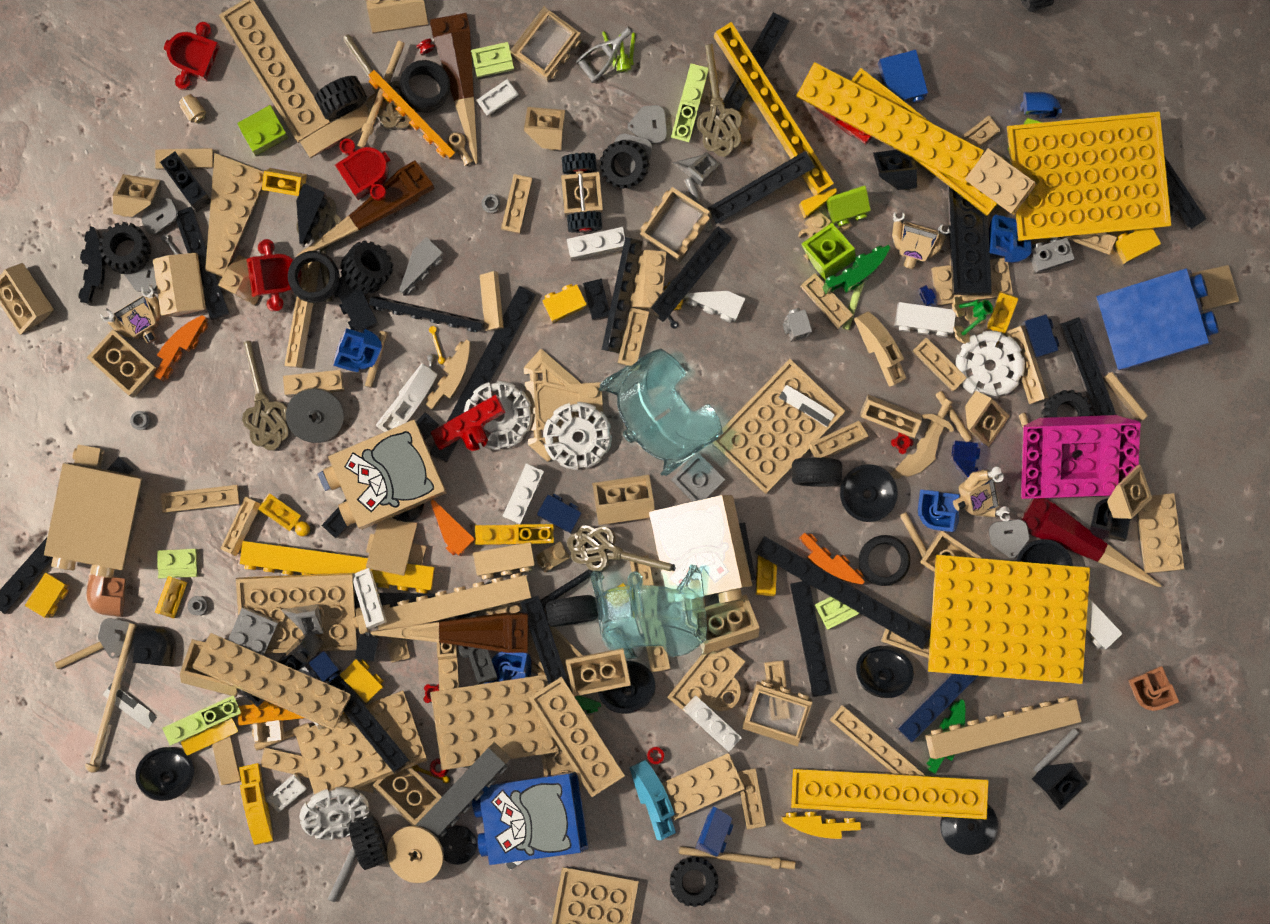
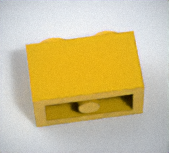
(283, 181)
(1136, 244)
(564, 303)
(47, 595)
(362, 680)

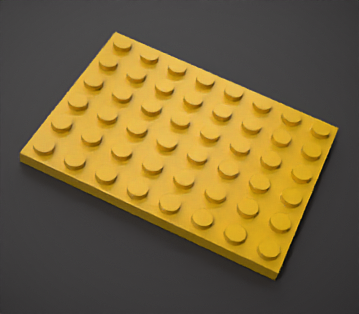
(1091, 175)
(1009, 619)

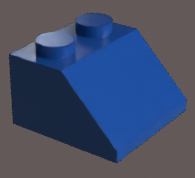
(714, 832)

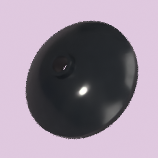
(878, 483)
(1045, 552)
(886, 663)
(641, 689)
(164, 764)
(966, 841)

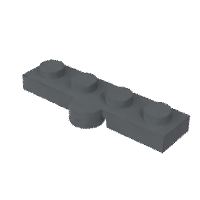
(479, 659)

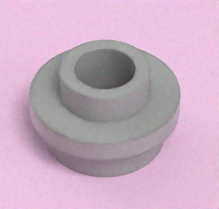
(491, 197)
(133, 420)
(203, 605)

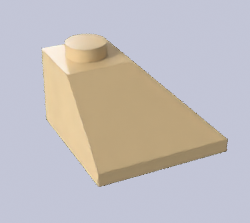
(545, 127)
(133, 195)
(237, 280)
(984, 417)
(1130, 495)

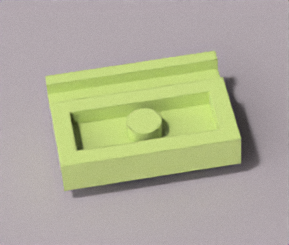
(492, 59)
(177, 563)
(834, 612)

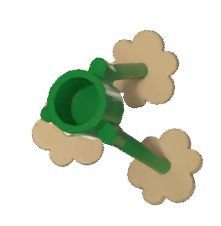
(974, 315)

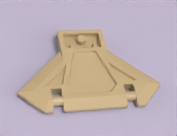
(552, 392)

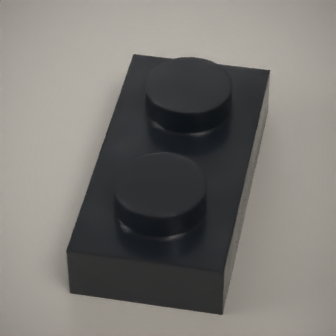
(596, 299)

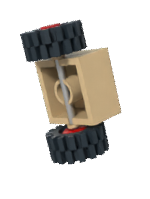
(581, 192)

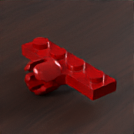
(469, 425)

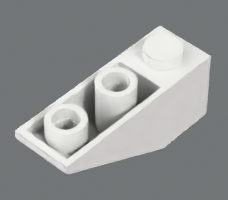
(719, 302)

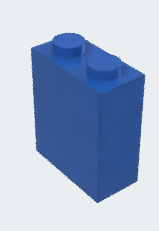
(904, 76)

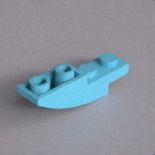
(655, 797)

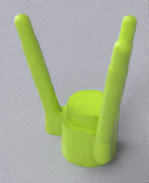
(622, 62)

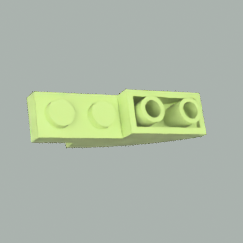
(689, 102)
(201, 720)

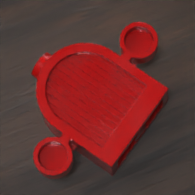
(192, 54)
(363, 170)
(269, 274)

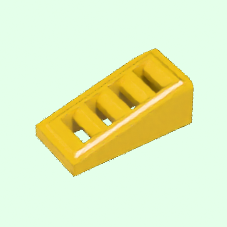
(812, 204)

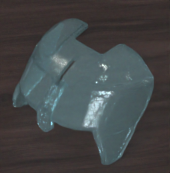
(645, 393)
(665, 614)

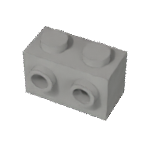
(1051, 254)
(797, 324)

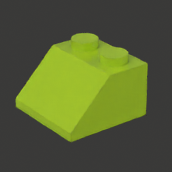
(262, 130)
(848, 206)
(829, 251)

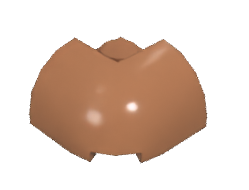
(106, 595)
(1153, 690)

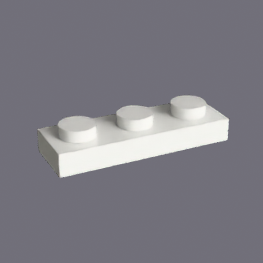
(369, 598)

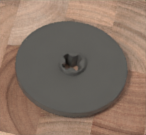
(328, 419)

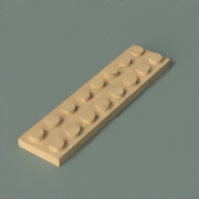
(274, 69)
(272, 681)

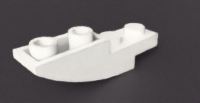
(409, 399)

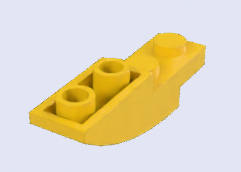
(514, 534)
(255, 804)
(813, 825)

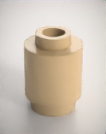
(192, 109)

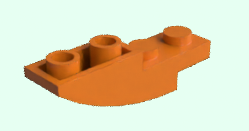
(183, 338)
(837, 566)

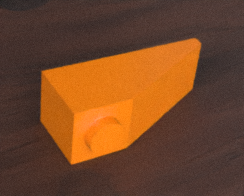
(453, 533)

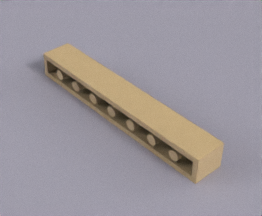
(458, 603)
(1002, 728)

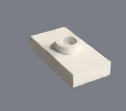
(497, 97)
(286, 792)

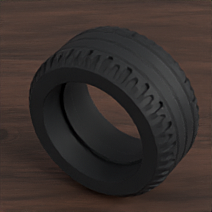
(424, 68)
(299, 262)
(817, 472)
(904, 556)
(571, 610)

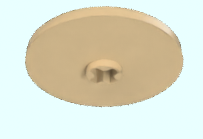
(428, 849)

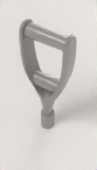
(608, 50)

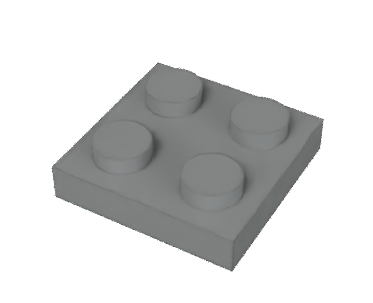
(697, 479)
(253, 630)

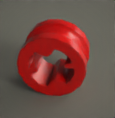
(425, 46)
(660, 751)

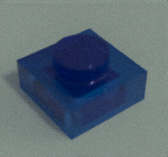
(926, 295)

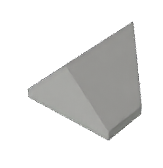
(698, 167)
(305, 618)

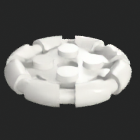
(1002, 367)
(510, 417)
(572, 425)
(320, 820)

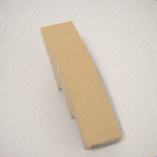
(335, 132)

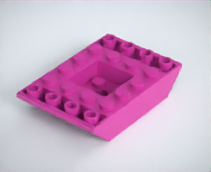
(1107, 456)

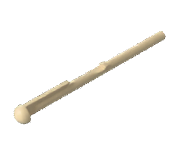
(105, 727)

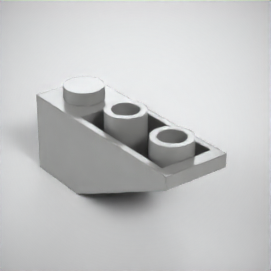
(422, 259)

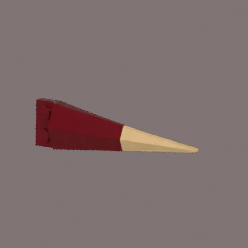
(1051, 522)

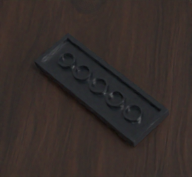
(968, 247)

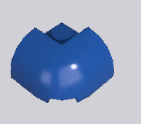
(1041, 104)
(1004, 239)
(357, 350)
(938, 511)
(511, 666)

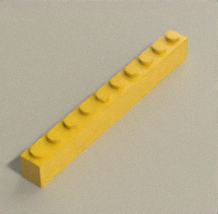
(770, 104)
(316, 562)

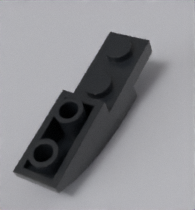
(92, 258)

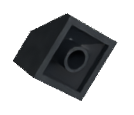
(896, 169)
(1059, 783)

